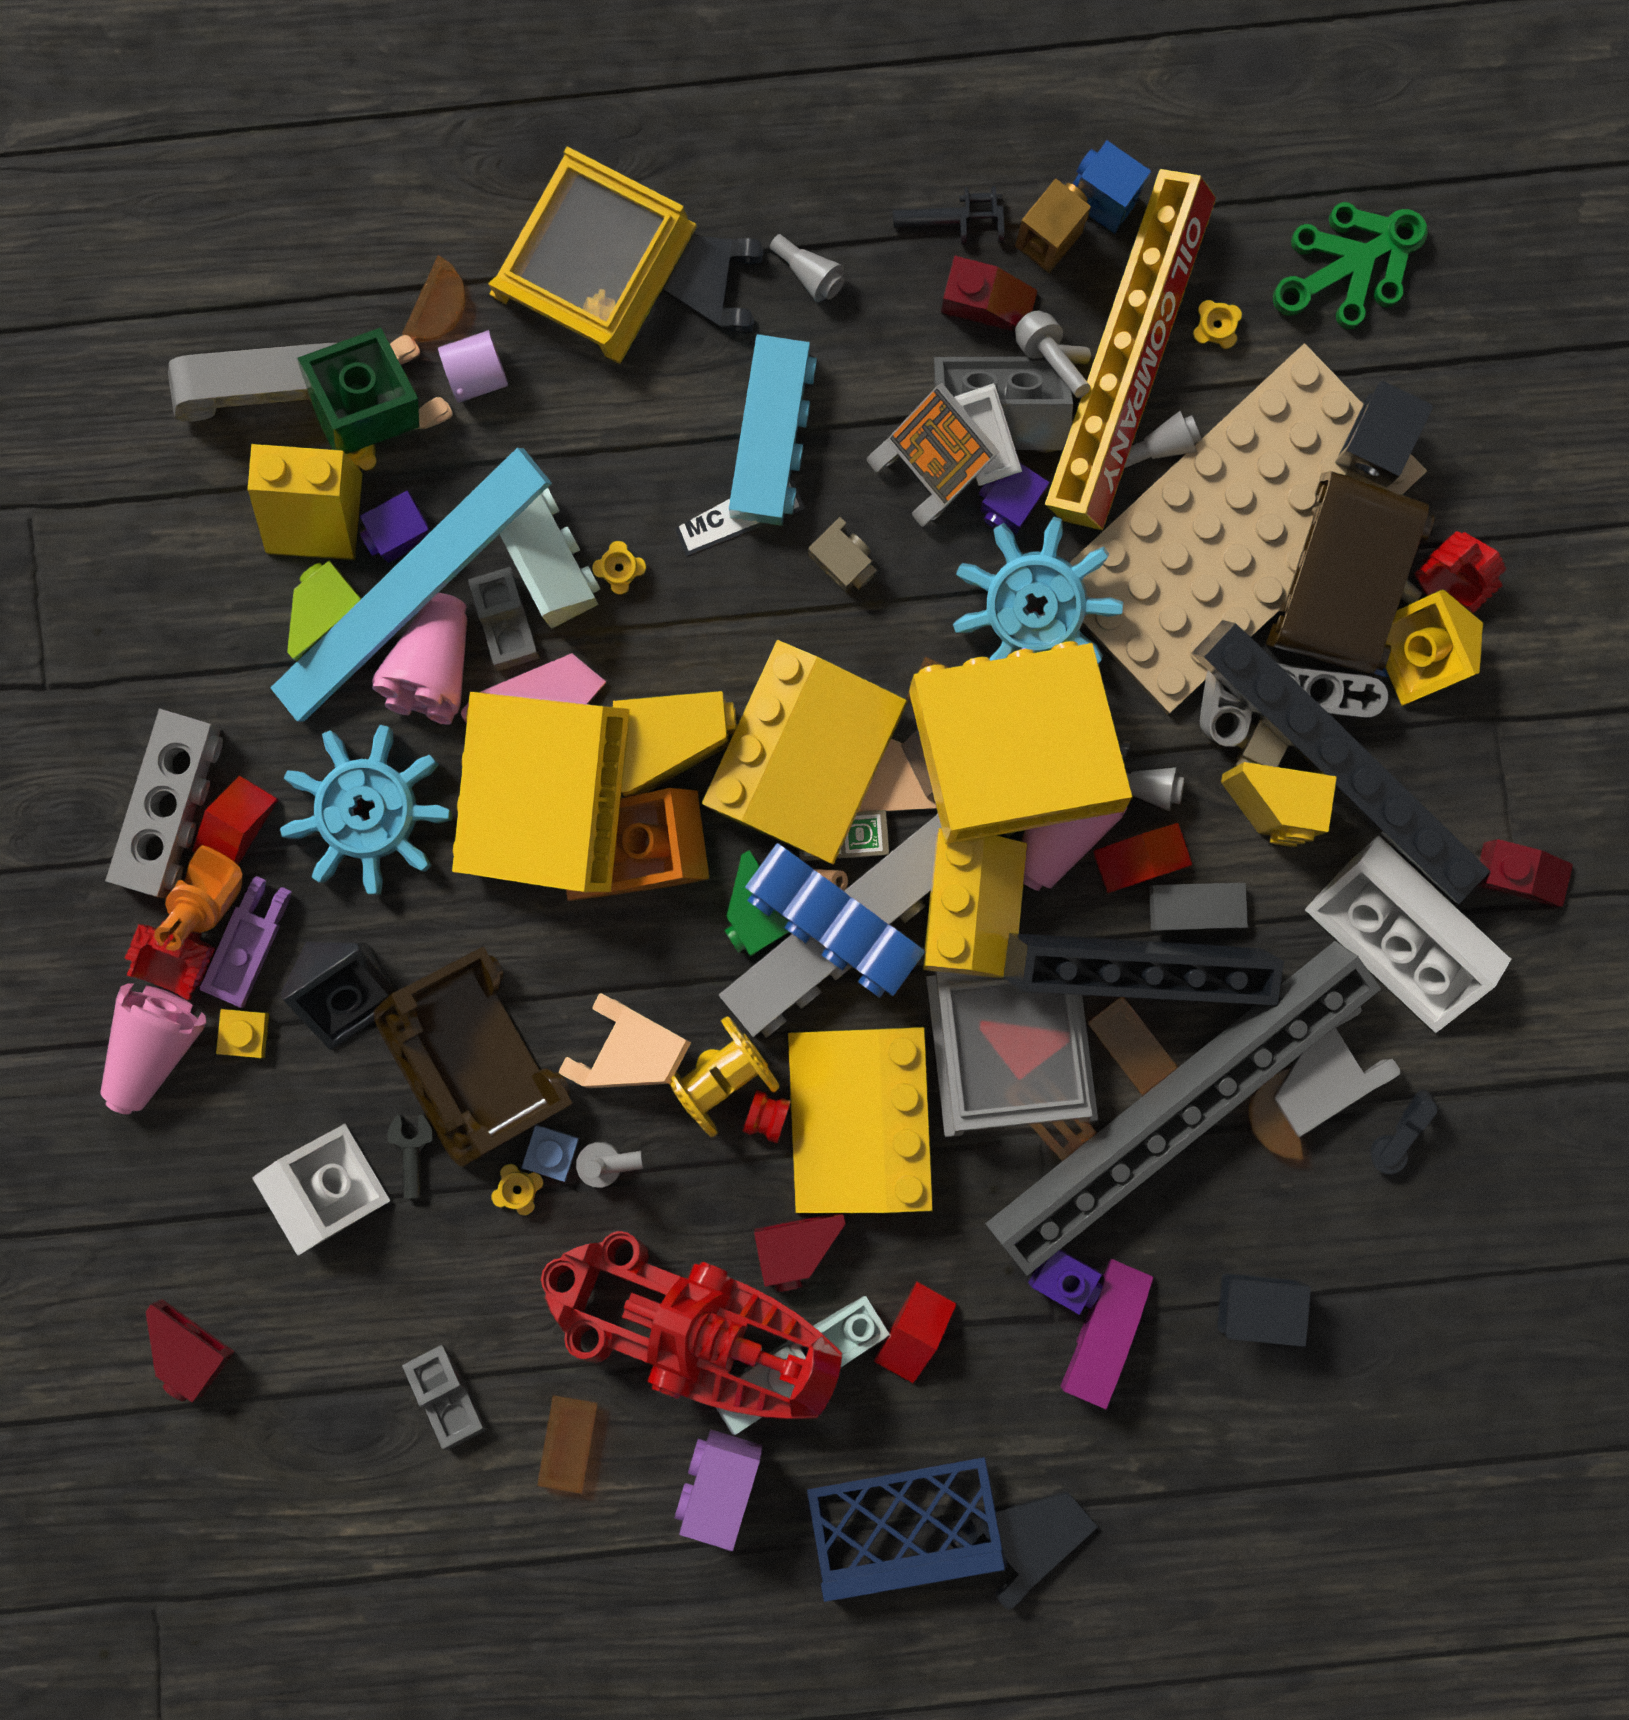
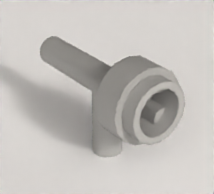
(1040, 337)
(602, 1163)

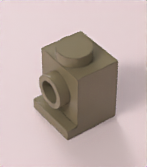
(843, 557)
(1261, 746)

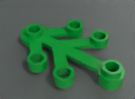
(1356, 259)

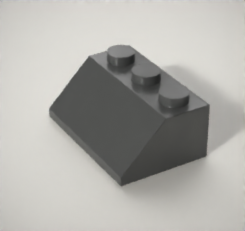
(1029, 390)

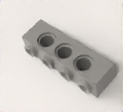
(143, 819)

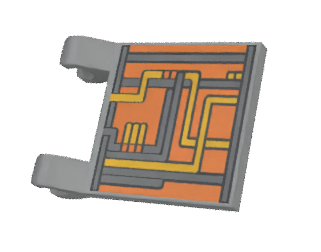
(940, 448)

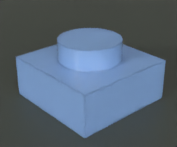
(550, 1152)

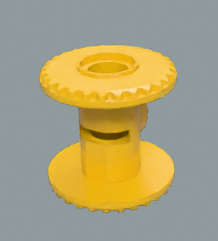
(719, 1075)

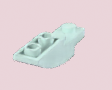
(849, 1329)

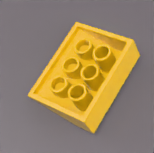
(804, 752)
(860, 1121)

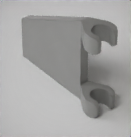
(1327, 1081)

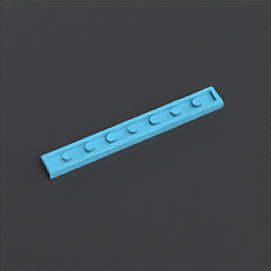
(411, 584)

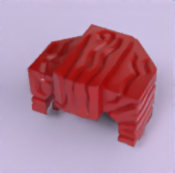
(1463, 569)
(173, 970)

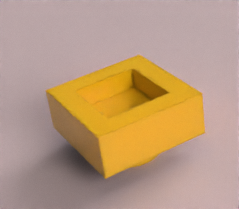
(242, 1033)

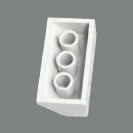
(1409, 935)

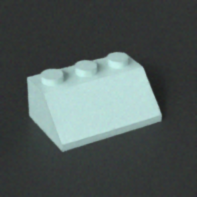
(548, 564)

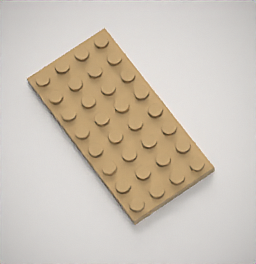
(1223, 528)

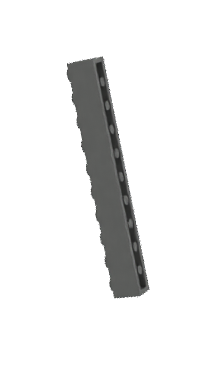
(1182, 1107)

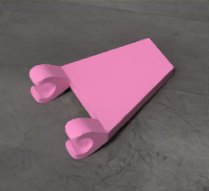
(559, 680)

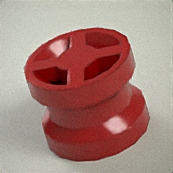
(766, 1116)

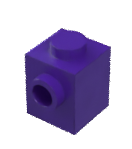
(1012, 498)
(394, 527)
(1067, 1281)

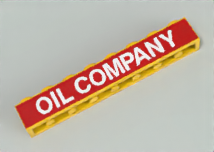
(1131, 349)

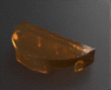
(438, 304)
(1269, 1122)

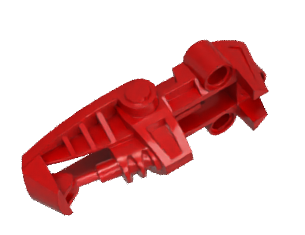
(695, 1332)

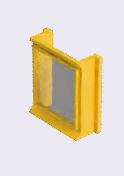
(595, 253)

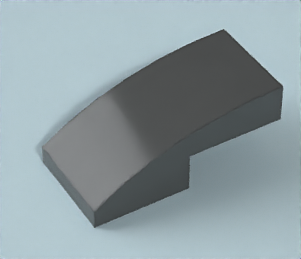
(503, 618)
(1198, 906)
(445, 1397)

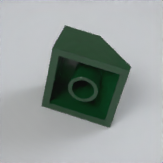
(359, 391)

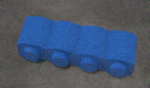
(833, 919)

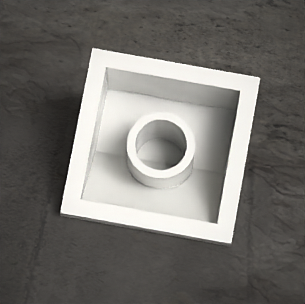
(320, 1189)

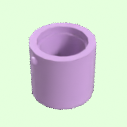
(473, 366)

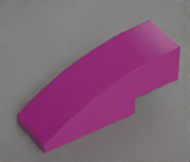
(1107, 1334)

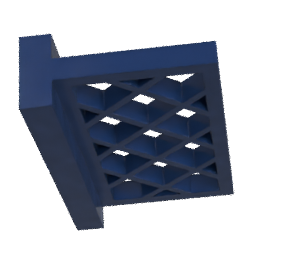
(913, 1569)

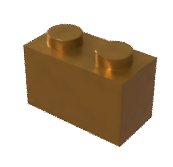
(1053, 224)

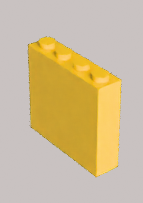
(1019, 742)
(540, 791)

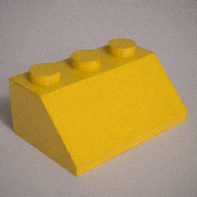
(1282, 801)
(974, 904)

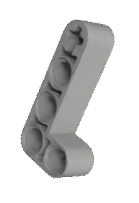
(236, 379)
(1218, 701)

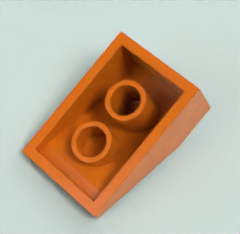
(656, 843)

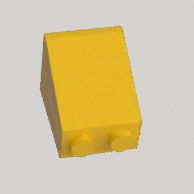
(305, 501)
(672, 736)

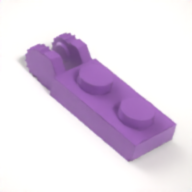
(244, 946)

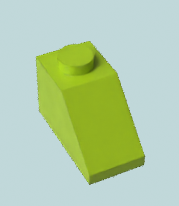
(318, 606)

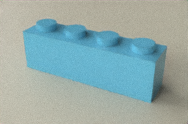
(770, 430)

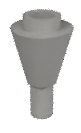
(817, 274)
(1170, 439)
(1157, 786)

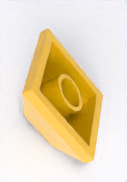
(1432, 646)

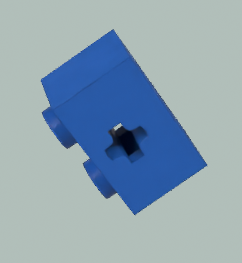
(1111, 184)

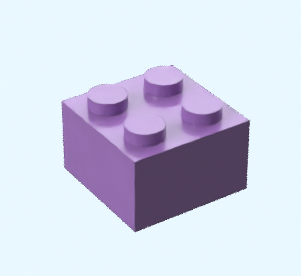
(721, 1489)

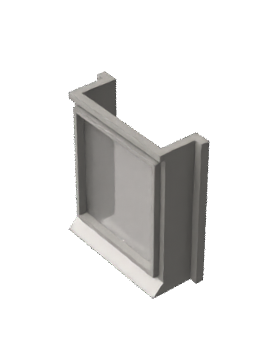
(1008, 1054)

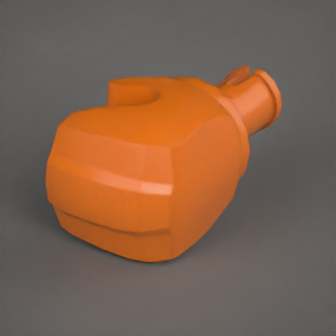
(202, 899)

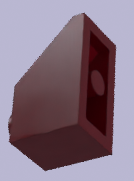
(986, 294)
(1525, 872)
(795, 1249)
(183, 1352)

